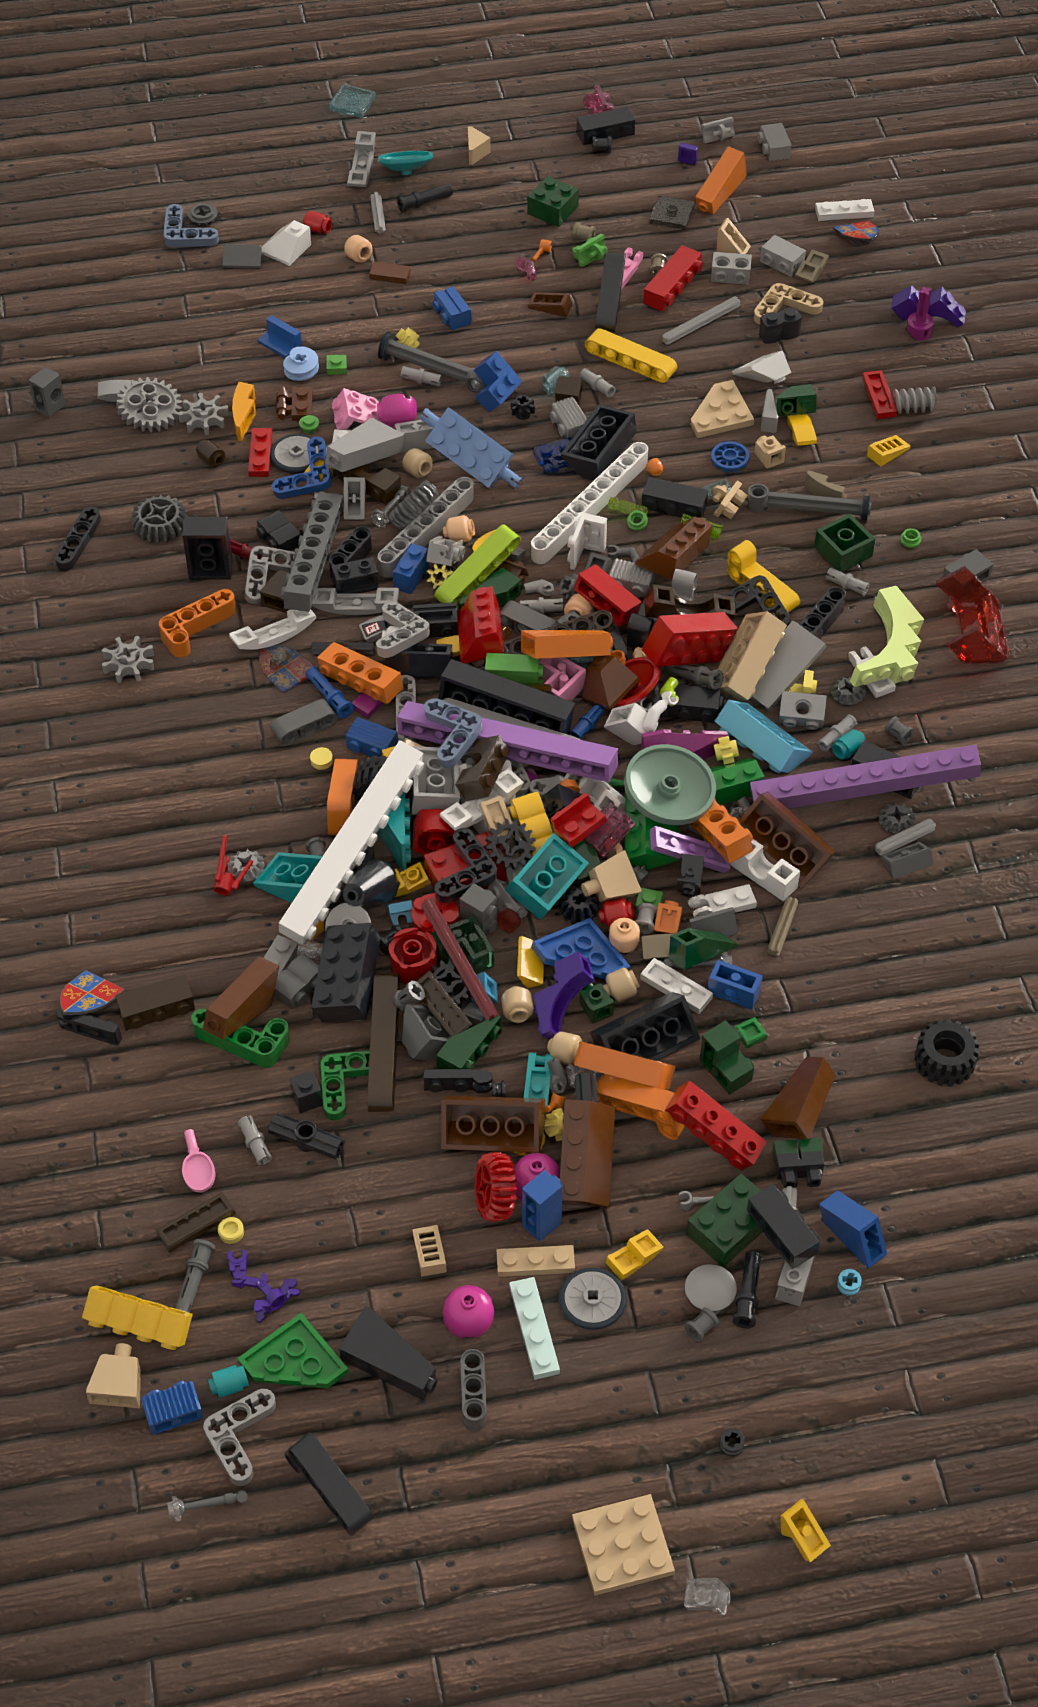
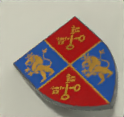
(87, 994)

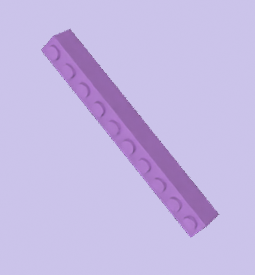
(524, 744)
(872, 777)

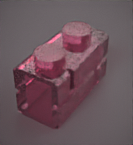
(611, 832)

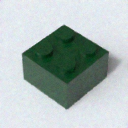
(553, 201)
(844, 543)

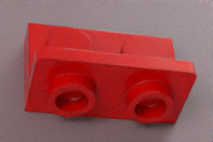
(577, 820)

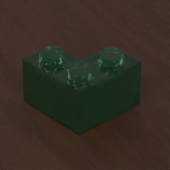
(472, 942)

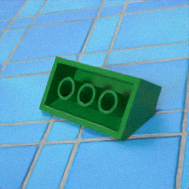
(735, 778)
(638, 840)

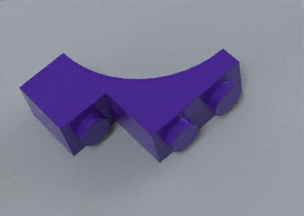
(941, 305)
(551, 1003)

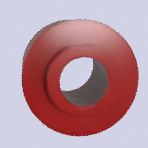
(317, 222)

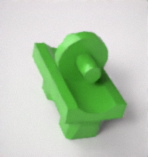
(591, 250)

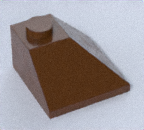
(607, 681)

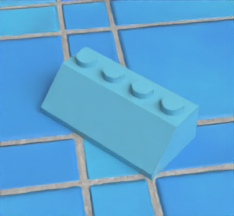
(762, 736)

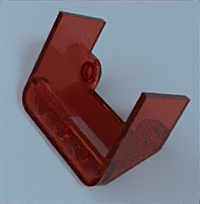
(980, 619)

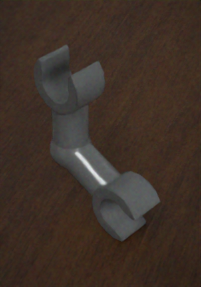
(630, 551)

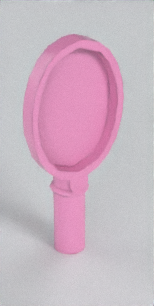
(197, 1166)

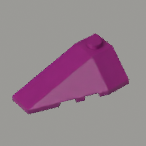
(700, 744)

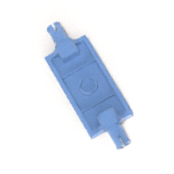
(470, 448)

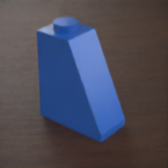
(854, 1227)

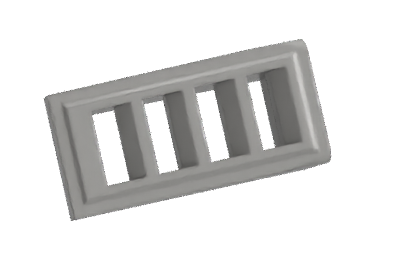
(769, 416)

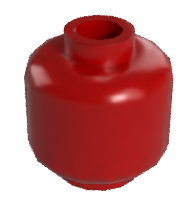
(616, 909)

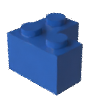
(499, 381)

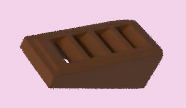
(557, 304)

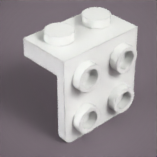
(590, 534)

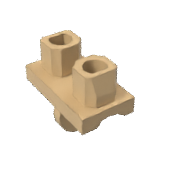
(722, 495)

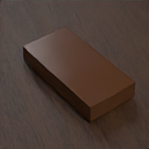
(390, 272)

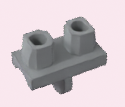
(717, 130)

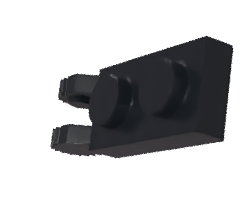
(90, 1027)
(458, 1080)

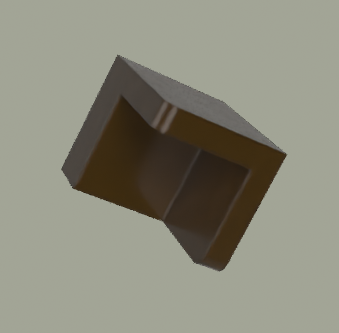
(567, 388)

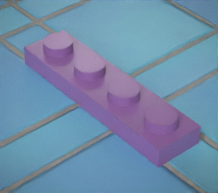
(674, 844)

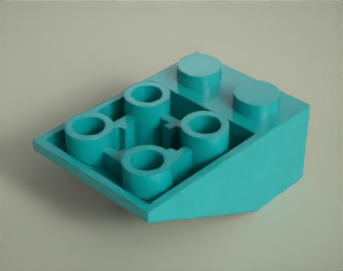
(395, 834)

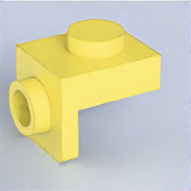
(808, 686)

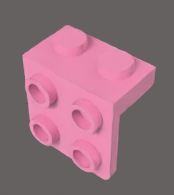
(352, 407)

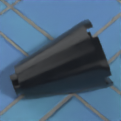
(371, 885)

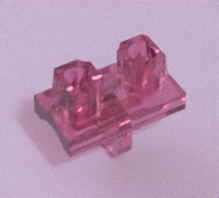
(598, 100)

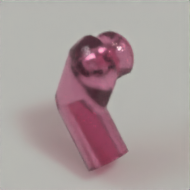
(526, 266)

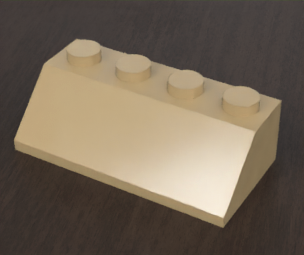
(749, 654)

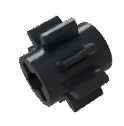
(522, 407)

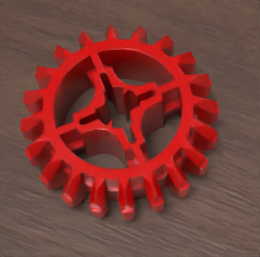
(495, 1186)

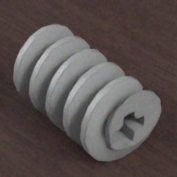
(914, 399)

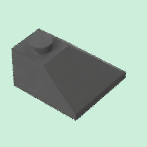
(422, 1032)

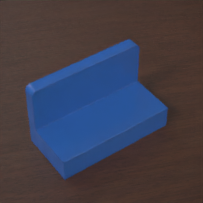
(280, 337)

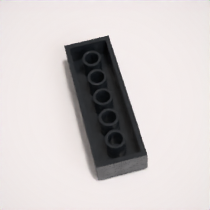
(505, 697)

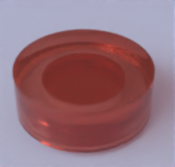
(508, 920)

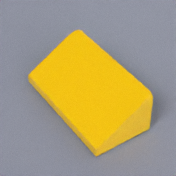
(529, 967)

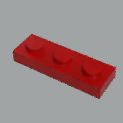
(879, 394)
(260, 452)

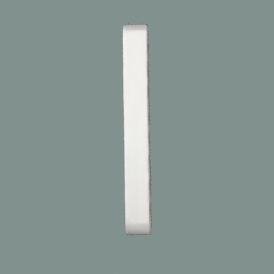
(589, 501)

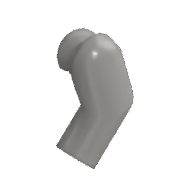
(539, 586)

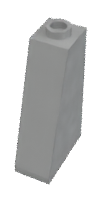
(364, 445)

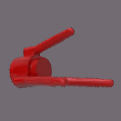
(225, 881)

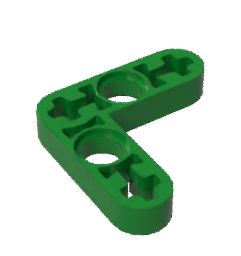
(337, 1076)

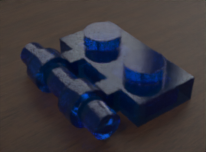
(549, 455)

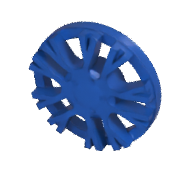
(730, 456)

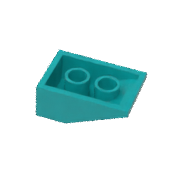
(287, 874)
(546, 876)

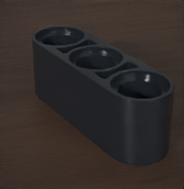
(353, 548)

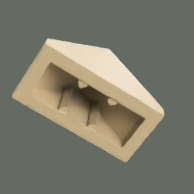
(478, 145)
(730, 239)

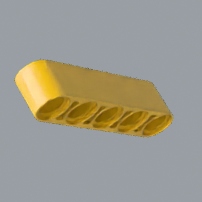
(630, 355)

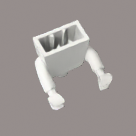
(632, 719)

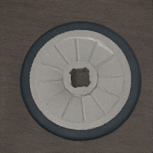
(291, 453)
(592, 1313)

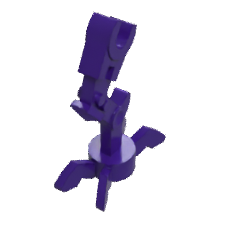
(274, 1298)

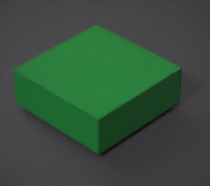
(751, 1032)

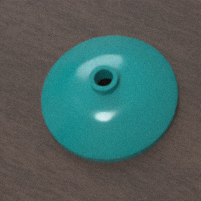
(405, 160)

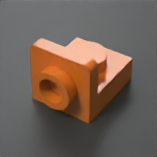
(668, 918)

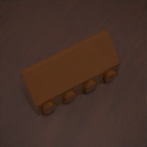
(677, 547)
(786, 837)
(492, 1123)
(587, 1153)

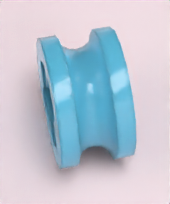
(849, 1274)

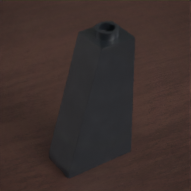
(387, 1356)

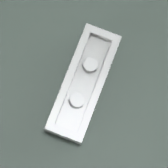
(844, 210)
(669, 980)

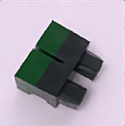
(799, 1161)

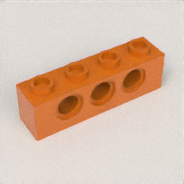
(360, 673)
(724, 833)

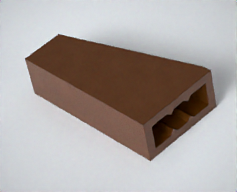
(243, 999)
(800, 1100)

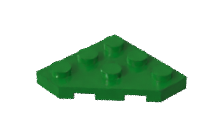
(294, 1357)

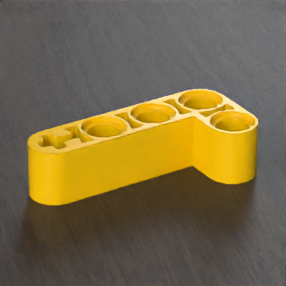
(743, 567)

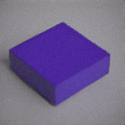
(688, 153)

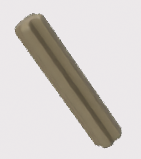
(782, 926)

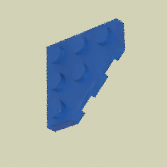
(586, 939)

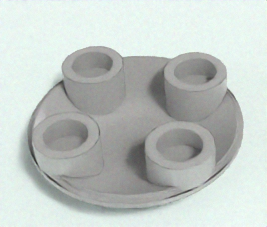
(710, 1287)

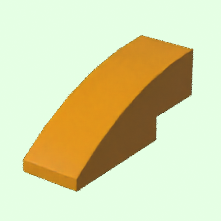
(243, 408)

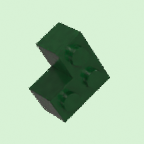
(723, 1059)

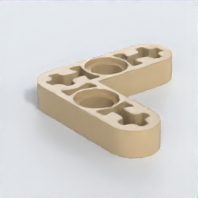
(783, 294)

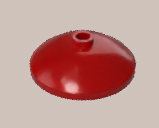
(648, 676)

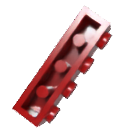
(672, 278)
(715, 1126)

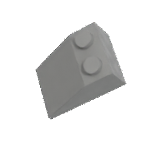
(435, 784)

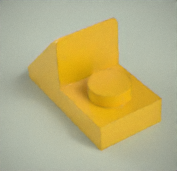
(804, 1530)

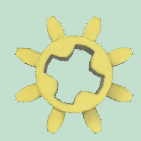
(408, 337)
(433, 578)
(726, 750)
(554, 1124)

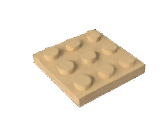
(622, 1544)

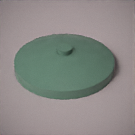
(670, 784)

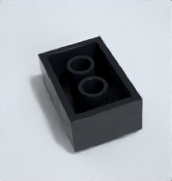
(207, 548)

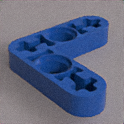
(311, 477)

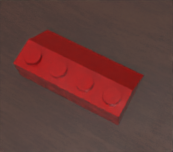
(480, 626)

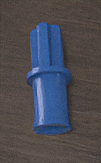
(587, 722)

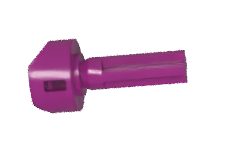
(921, 320)

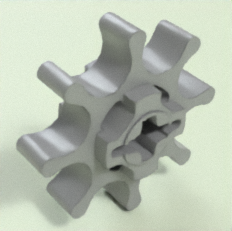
(203, 414)
(128, 659)

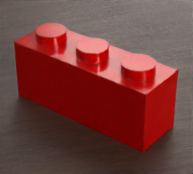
(607, 594)

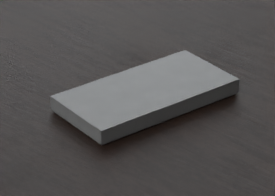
(791, 659)

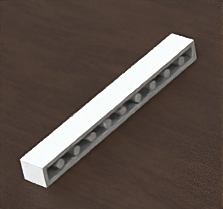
(350, 843)

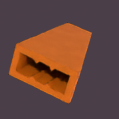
(722, 181)
(565, 643)

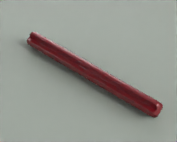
(459, 959)

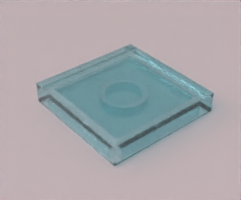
(352, 101)

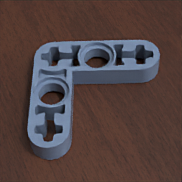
(173, 234)
(459, 726)

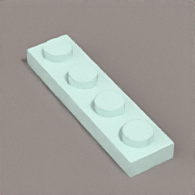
(534, 1328)

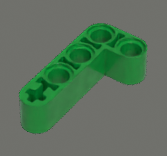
(256, 1044)

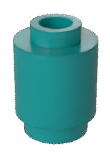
(848, 744)
(228, 1381)

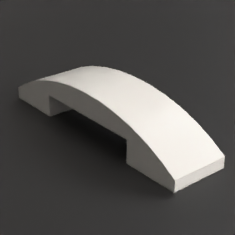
(273, 633)
(469, 812)

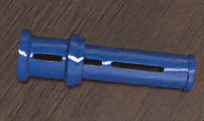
(333, 696)

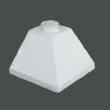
(288, 243)
(766, 368)

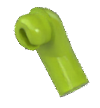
(670, 685)

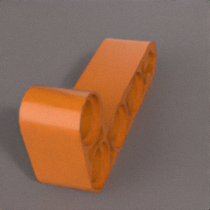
(193, 618)
(341, 794)
(624, 1065)
(639, 1101)

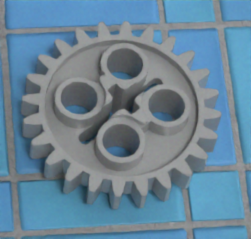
(149, 404)

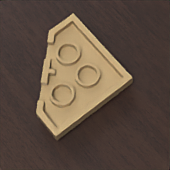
(721, 411)

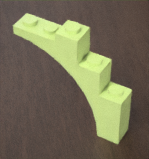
(902, 627)

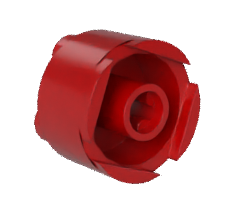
(431, 832)
(419, 919)
(412, 954)

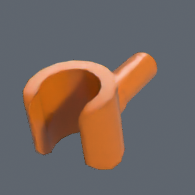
(545, 245)
(556, 1102)

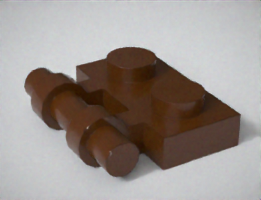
(301, 402)

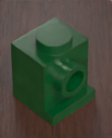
(596, 1002)

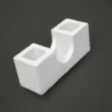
(599, 791)
(777, 879)

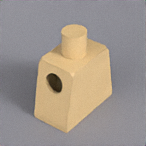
(612, 879)
(116, 1379)

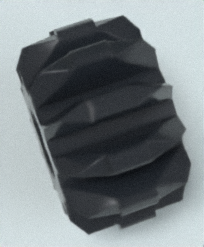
(577, 906)

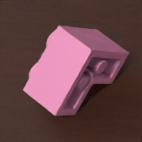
(564, 677)

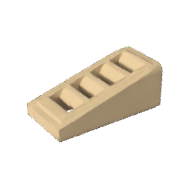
(434, 1266)

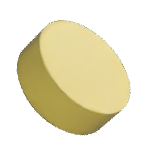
(321, 758)
(230, 1230)

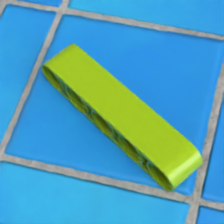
(478, 565)

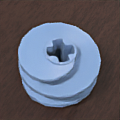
(301, 364)

